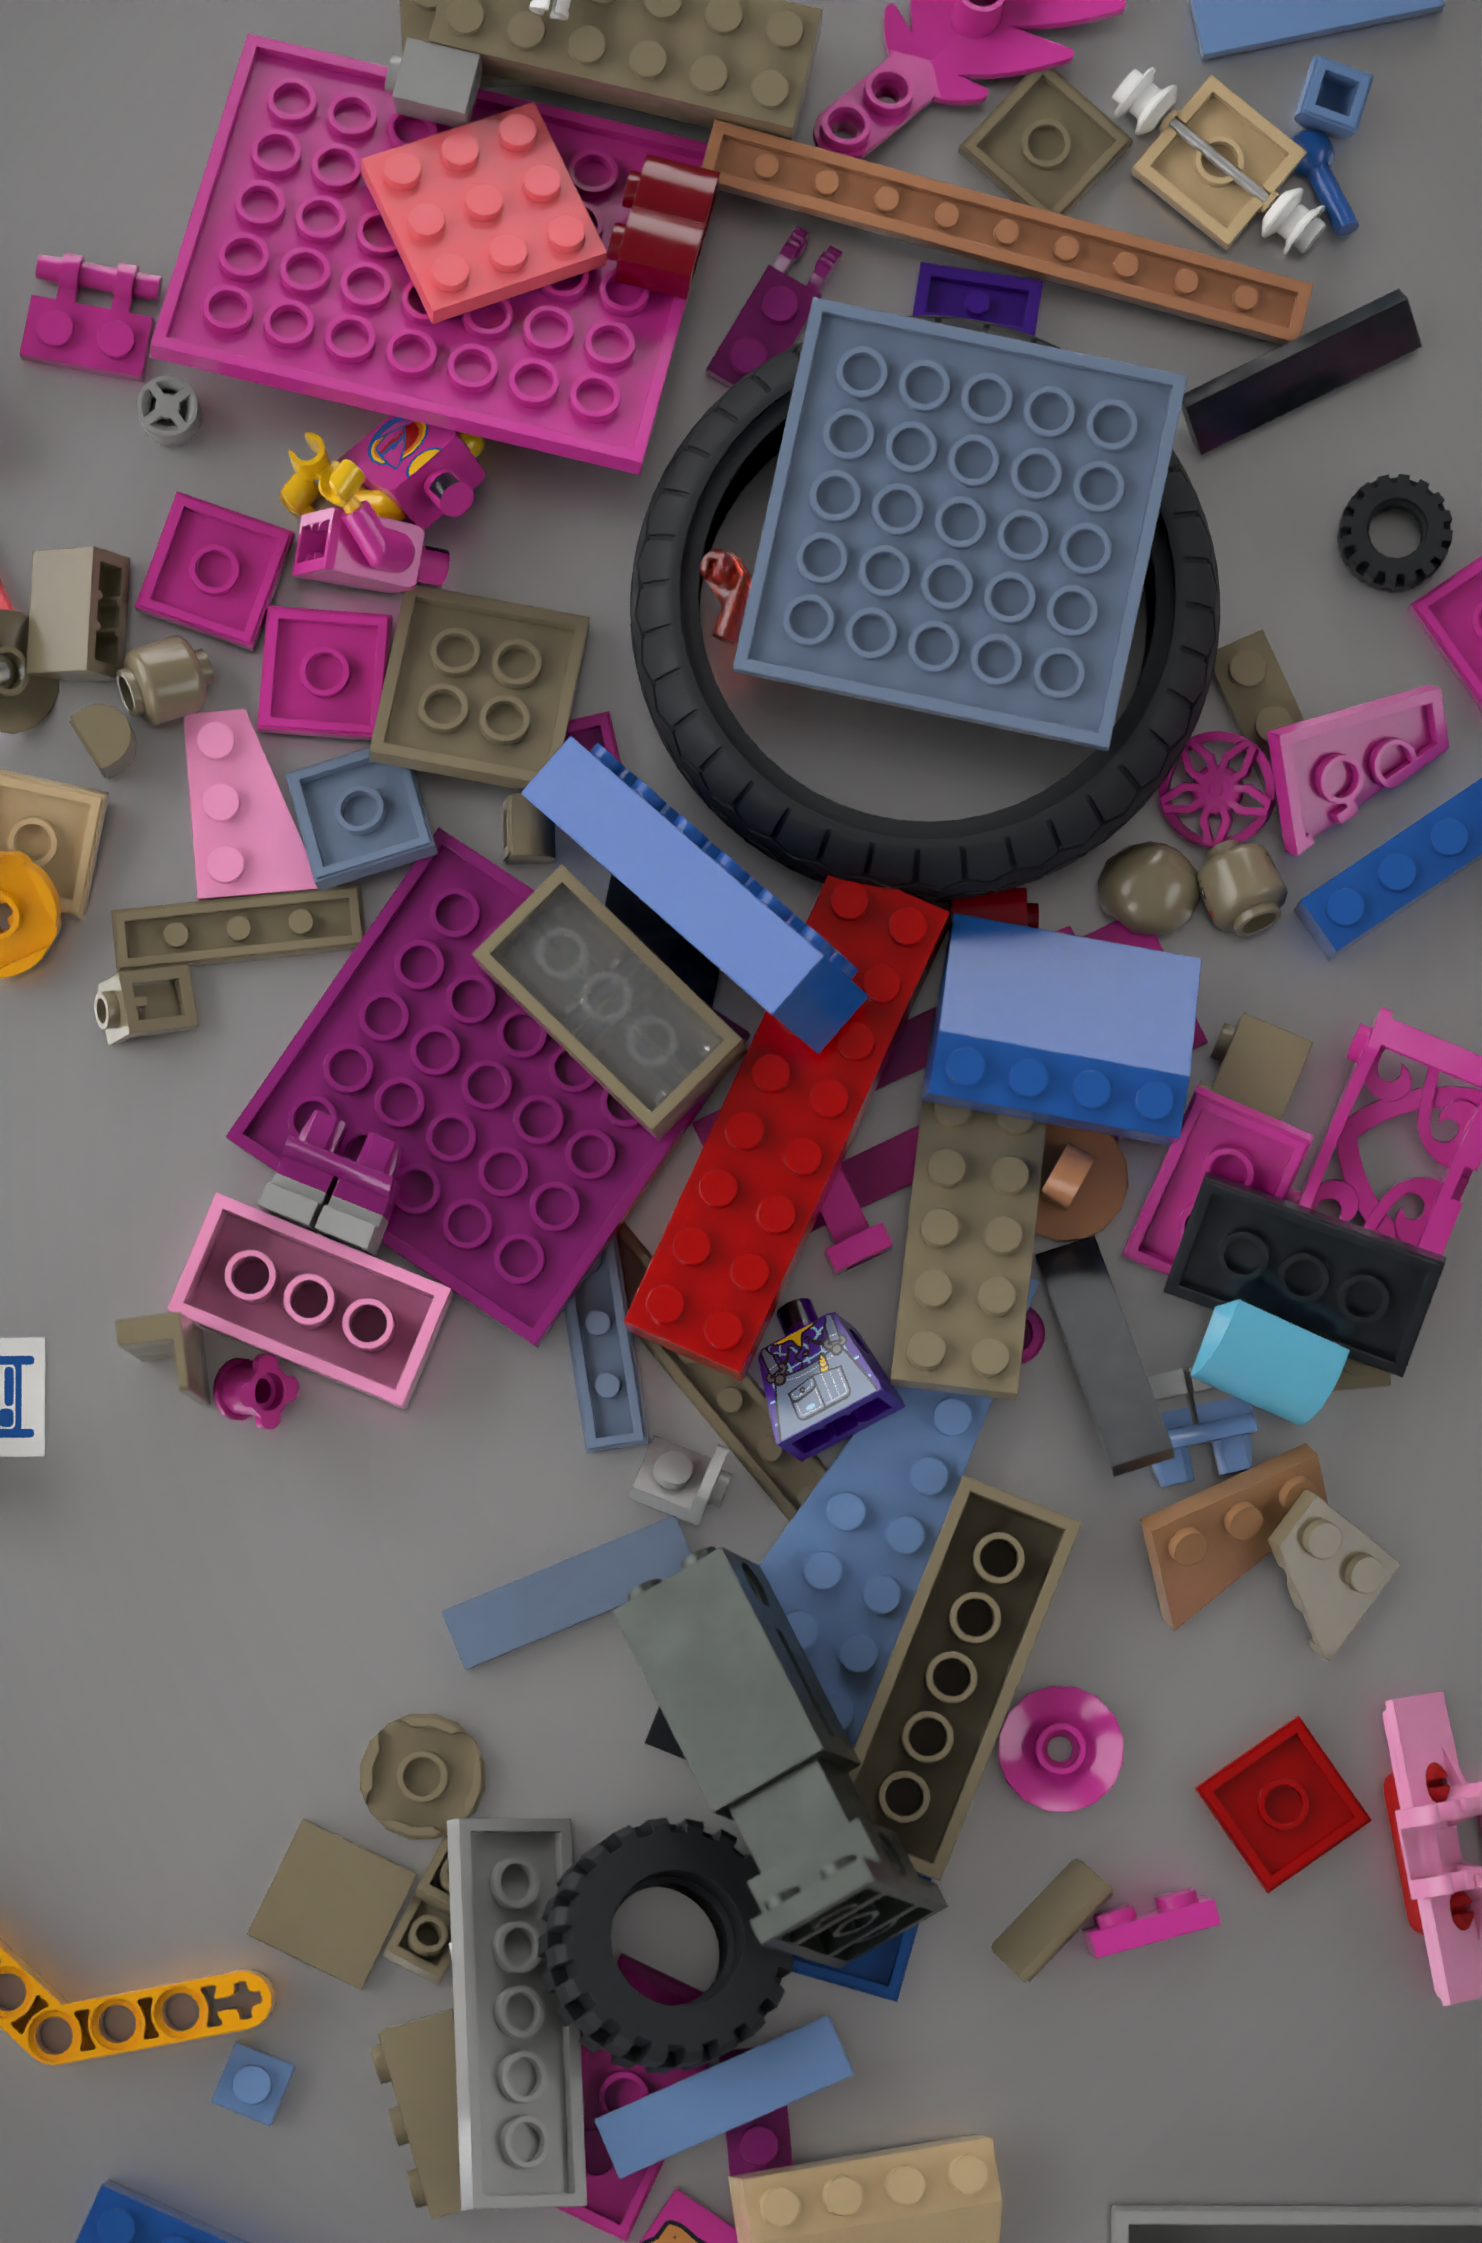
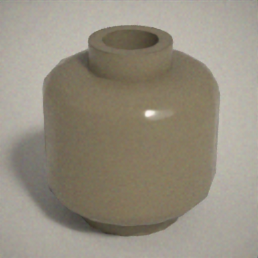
(164, 680)

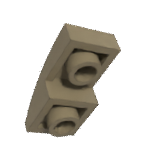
(425, 1928)

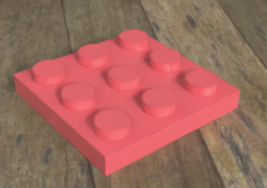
(483, 212)

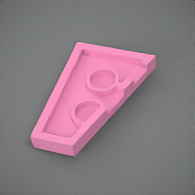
(238, 814)

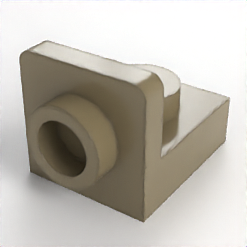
(146, 1003)

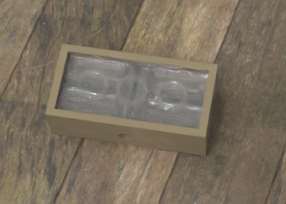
(610, 1002)

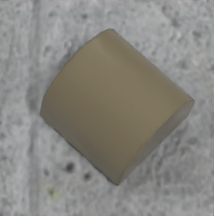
(106, 737)
(526, 832)

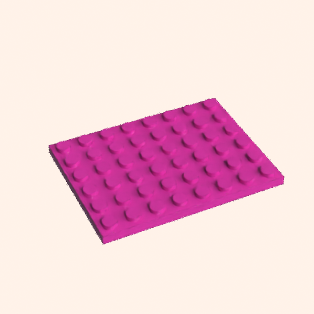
(307, 294)

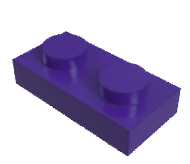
(978, 296)

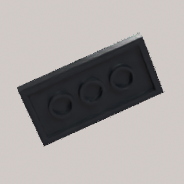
(1306, 1270)

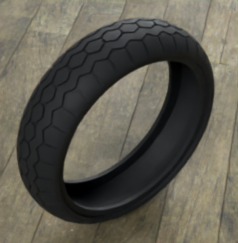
(826, 838)

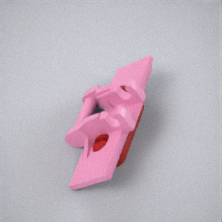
(1424, 1805)

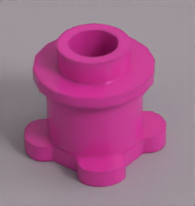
(255, 1389)

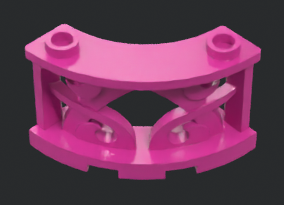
(1458, 1155)

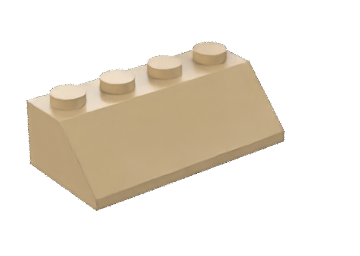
(882, 2196)

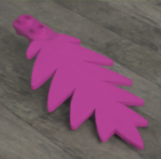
(941, 55)

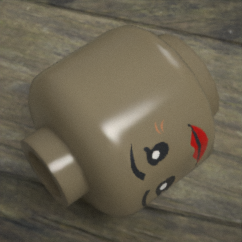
(1241, 887)

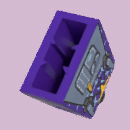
(821, 1381)

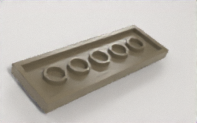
(968, 1252)

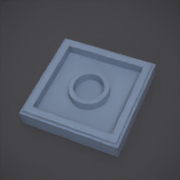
(359, 817)

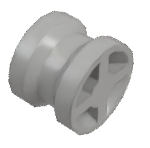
(162, 400)

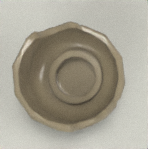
(1149, 888)

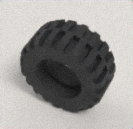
(587, 1975)

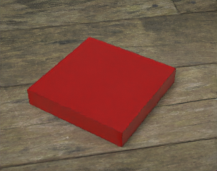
(1282, 1804)

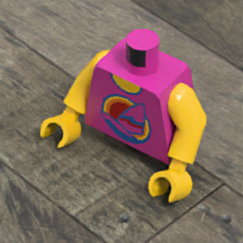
(409, 469)

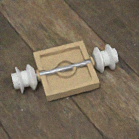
(1218, 162)

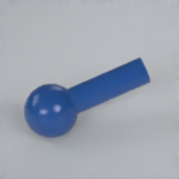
(1317, 169)

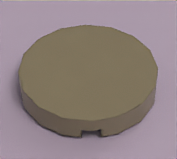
(422, 1775)

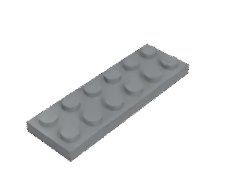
(511, 2049)

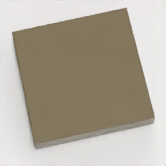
(1045, 144)
(332, 1904)

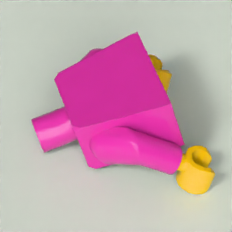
(352, 542)

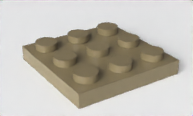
(478, 687)

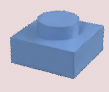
(253, 2083)

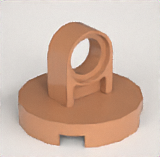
(1080, 1184)

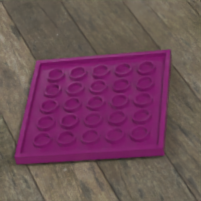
(508, 1144)

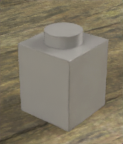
(434, 82)

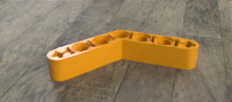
(146, 2004)

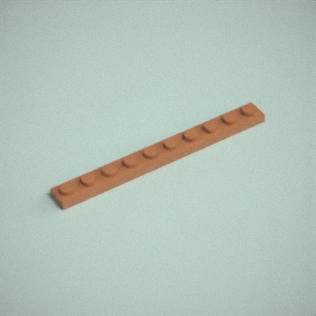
(1007, 234)

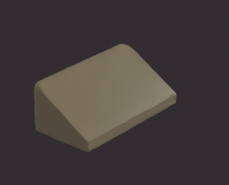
(1051, 1920)

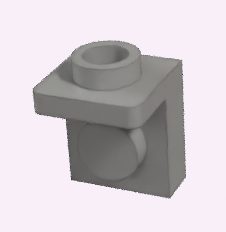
(681, 1480)

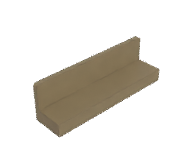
(168, 1338)

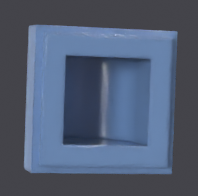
(1333, 98)

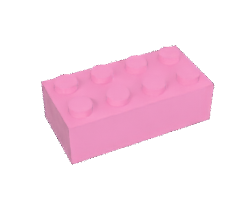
(311, 1301)

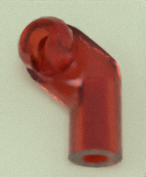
(731, 585)

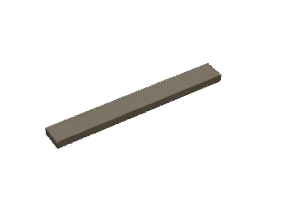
(731, 1407)

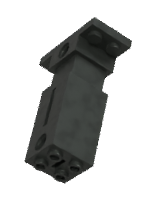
(772, 1759)

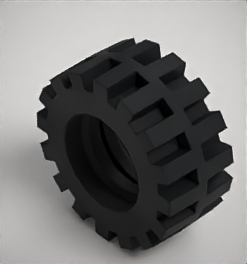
(1403, 495)

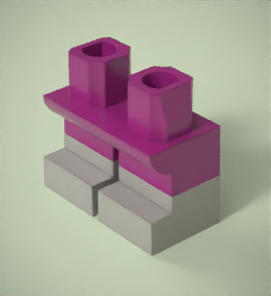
(332, 1193)

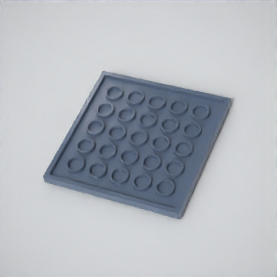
(960, 524)

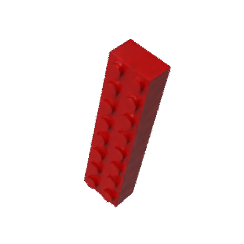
(783, 1139)

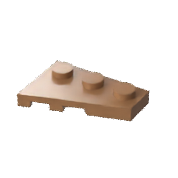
(1223, 1531)

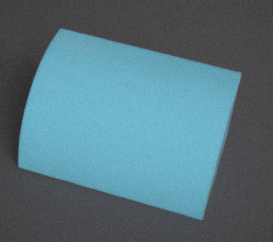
(1268, 1362)

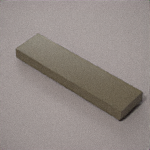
(239, 929)

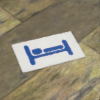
(22, 1396)

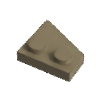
(1329, 1570)

